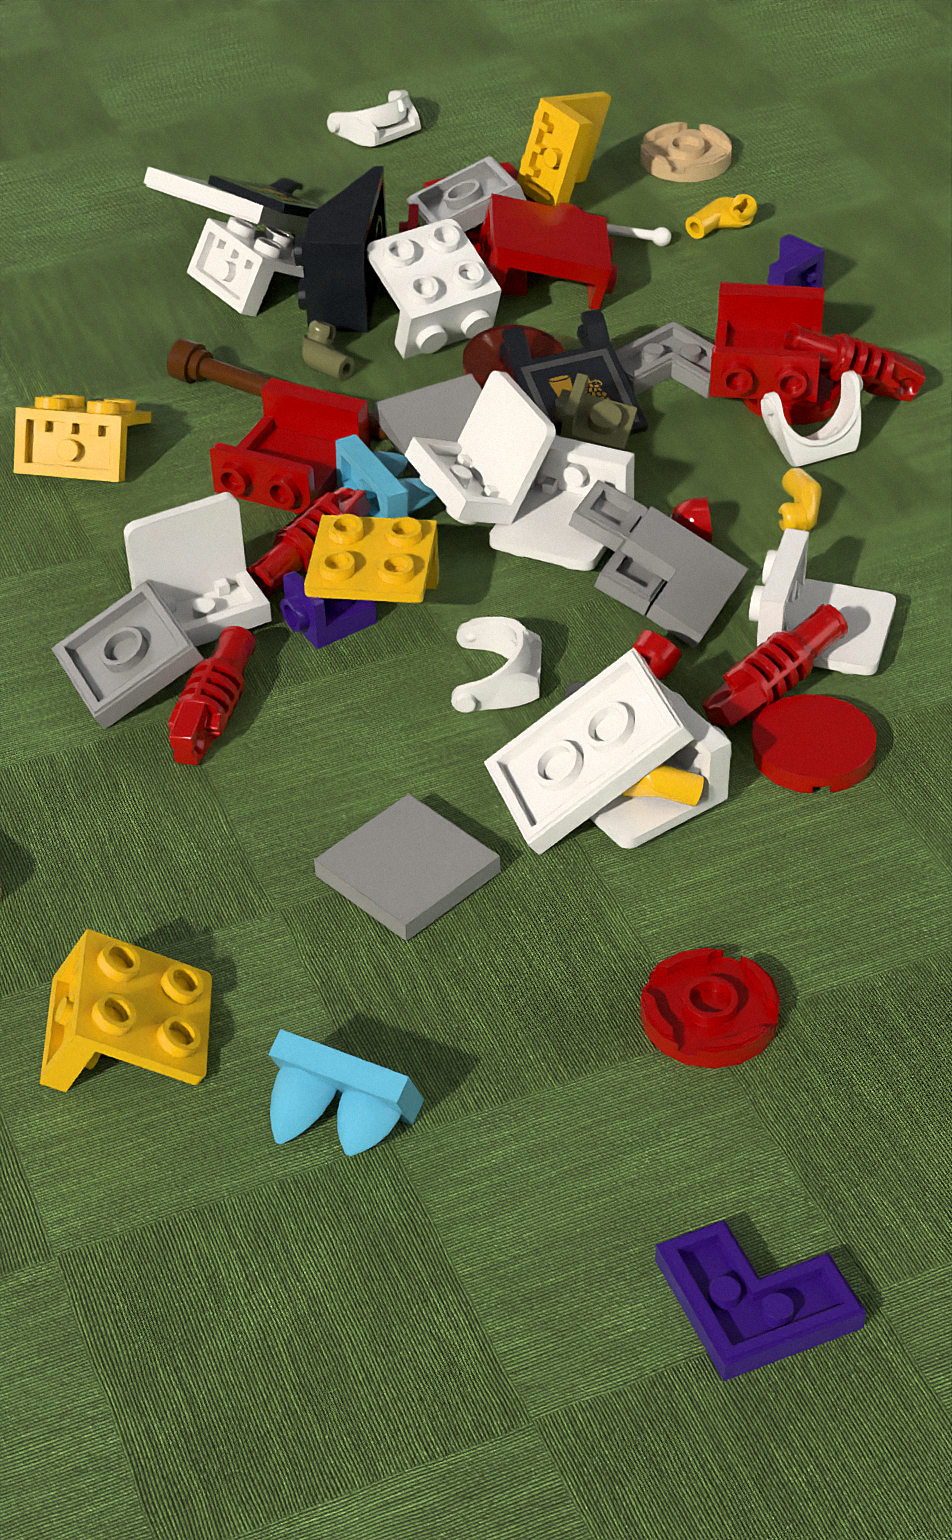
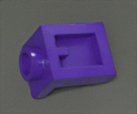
(798, 264)
(323, 618)

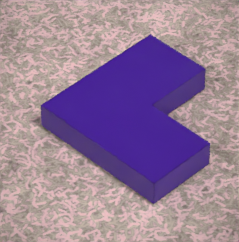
(752, 1318)

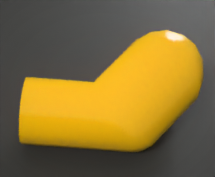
(722, 214)
(807, 496)
(669, 784)

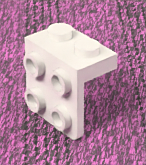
(437, 286)
(494, 457)
(560, 485)
(198, 566)
(792, 598)
(639, 819)

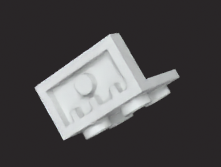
(240, 261)

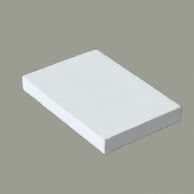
(220, 200)
(587, 751)

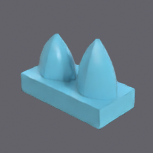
(376, 475)
(315, 1073)

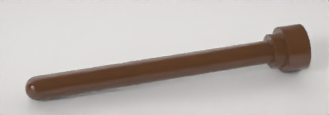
(192, 362)

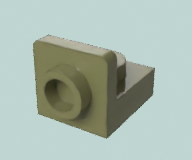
(593, 417)

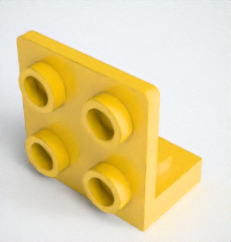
(562, 145)
(73, 439)
(373, 559)
(127, 1007)

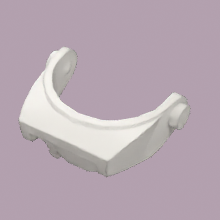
(362, 124)
(834, 439)
(514, 682)

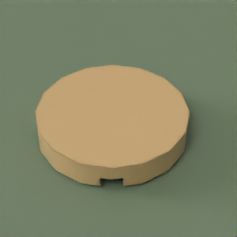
(684, 153)

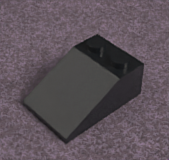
(337, 275)

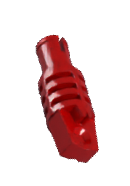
(881, 369)
(296, 540)
(774, 667)
(210, 696)

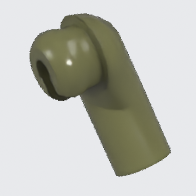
(320, 352)

